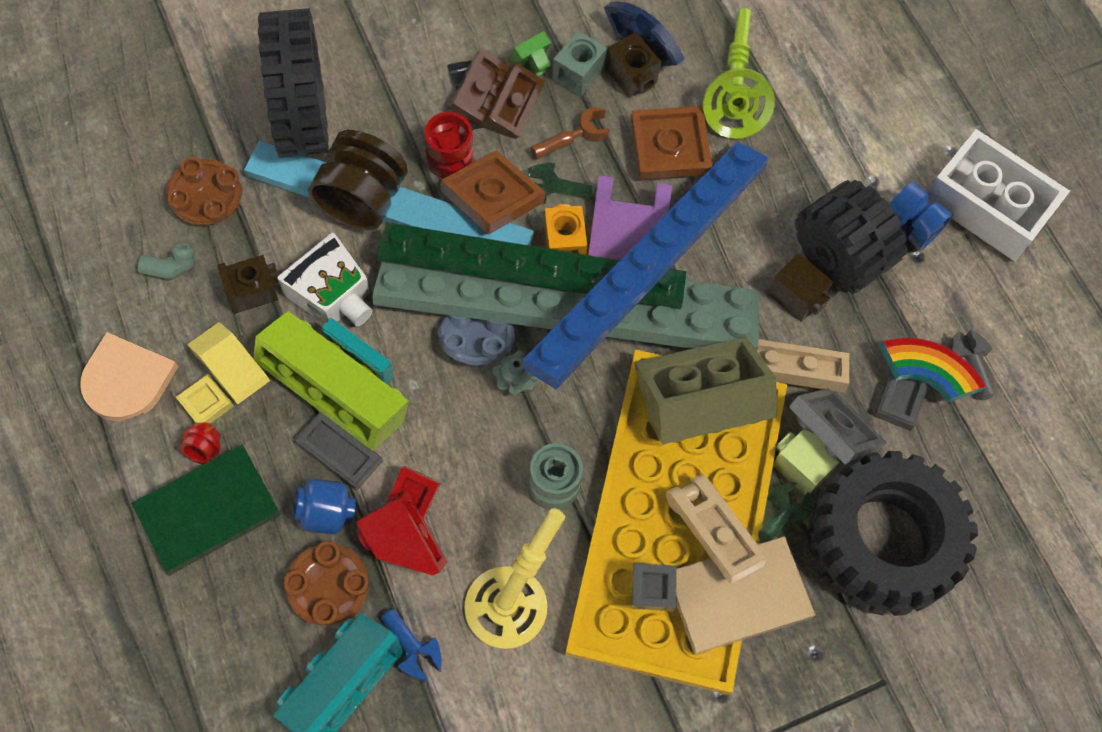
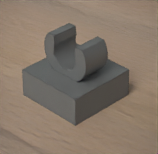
(654, 587)

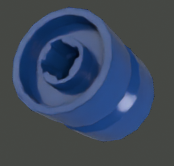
(918, 216)

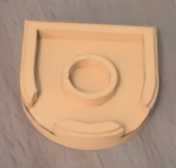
(124, 379)

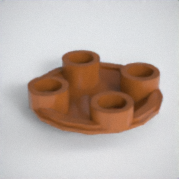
(204, 191)
(326, 584)

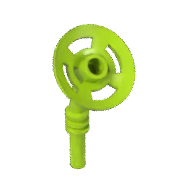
(737, 92)

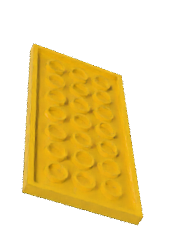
(642, 528)

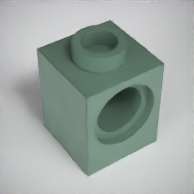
(579, 75)

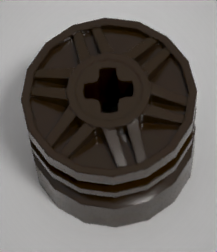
(358, 179)

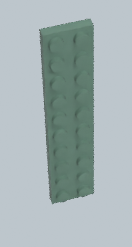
(706, 317)

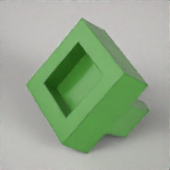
(532, 54)

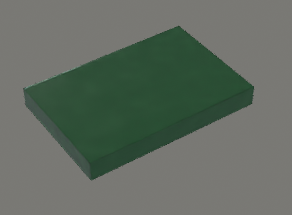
(205, 509)

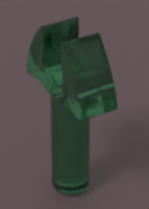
(554, 184)
(784, 511)

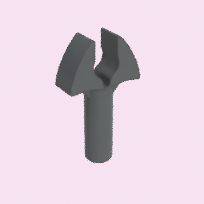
(979, 348)

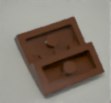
(497, 94)

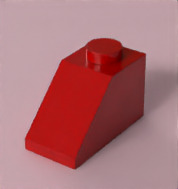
(401, 536)

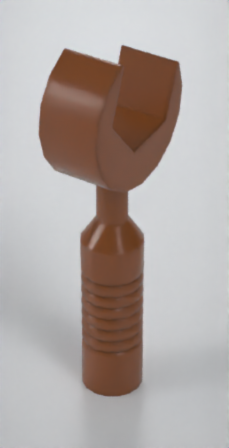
(566, 138)

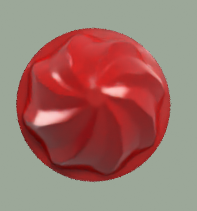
(200, 442)

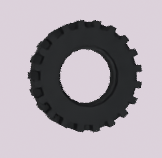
(293, 82)

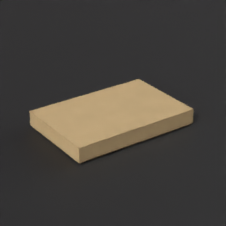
(754, 605)

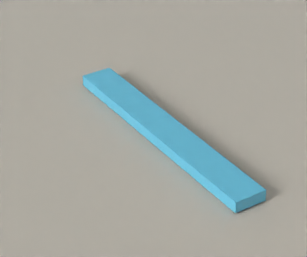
(407, 206)

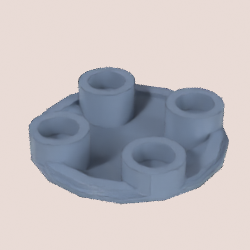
(475, 340)

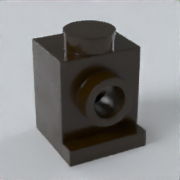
(249, 283)

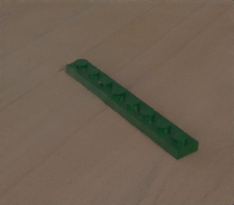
(513, 262)

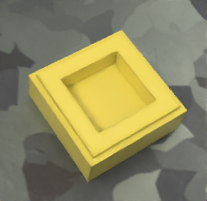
(205, 400)

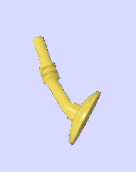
(510, 583)

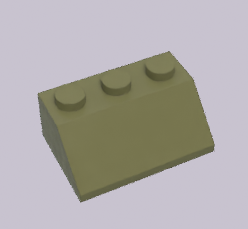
(706, 390)

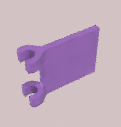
(622, 224)

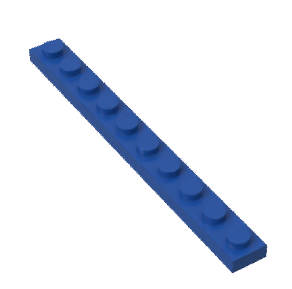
(643, 267)

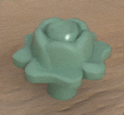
(512, 375)

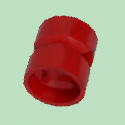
(448, 143)

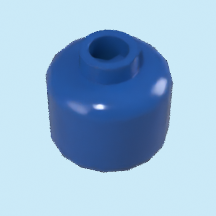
(323, 506)

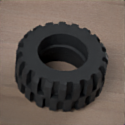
(932, 505)

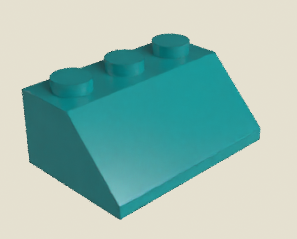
(340, 678)

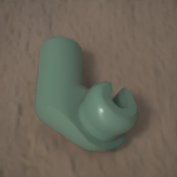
(171, 267)

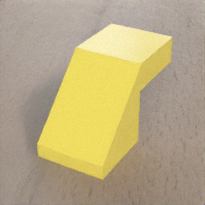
(228, 362)

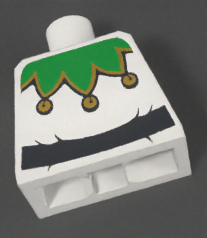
(328, 283)

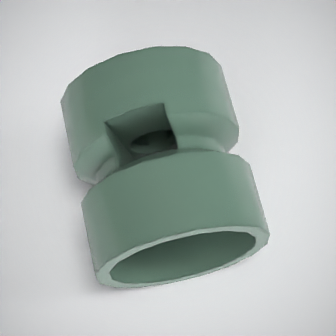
(555, 485)

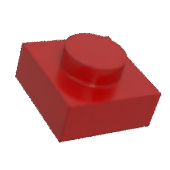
(420, 487)

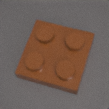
(671, 142)
(492, 191)

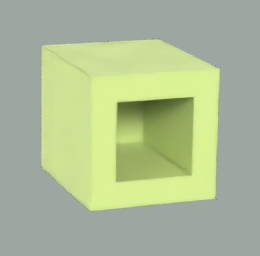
(804, 460)

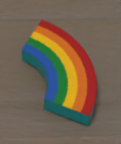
(932, 364)

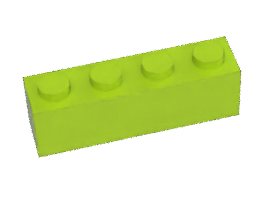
(330, 380)

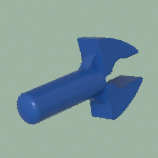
(412, 647)

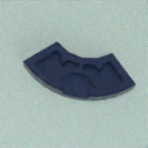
(628, 19)

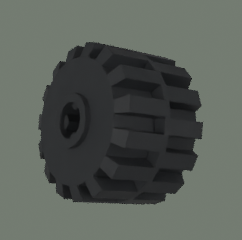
(851, 235)

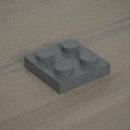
(836, 425)

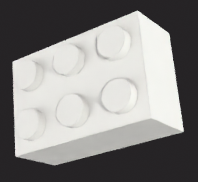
(996, 194)

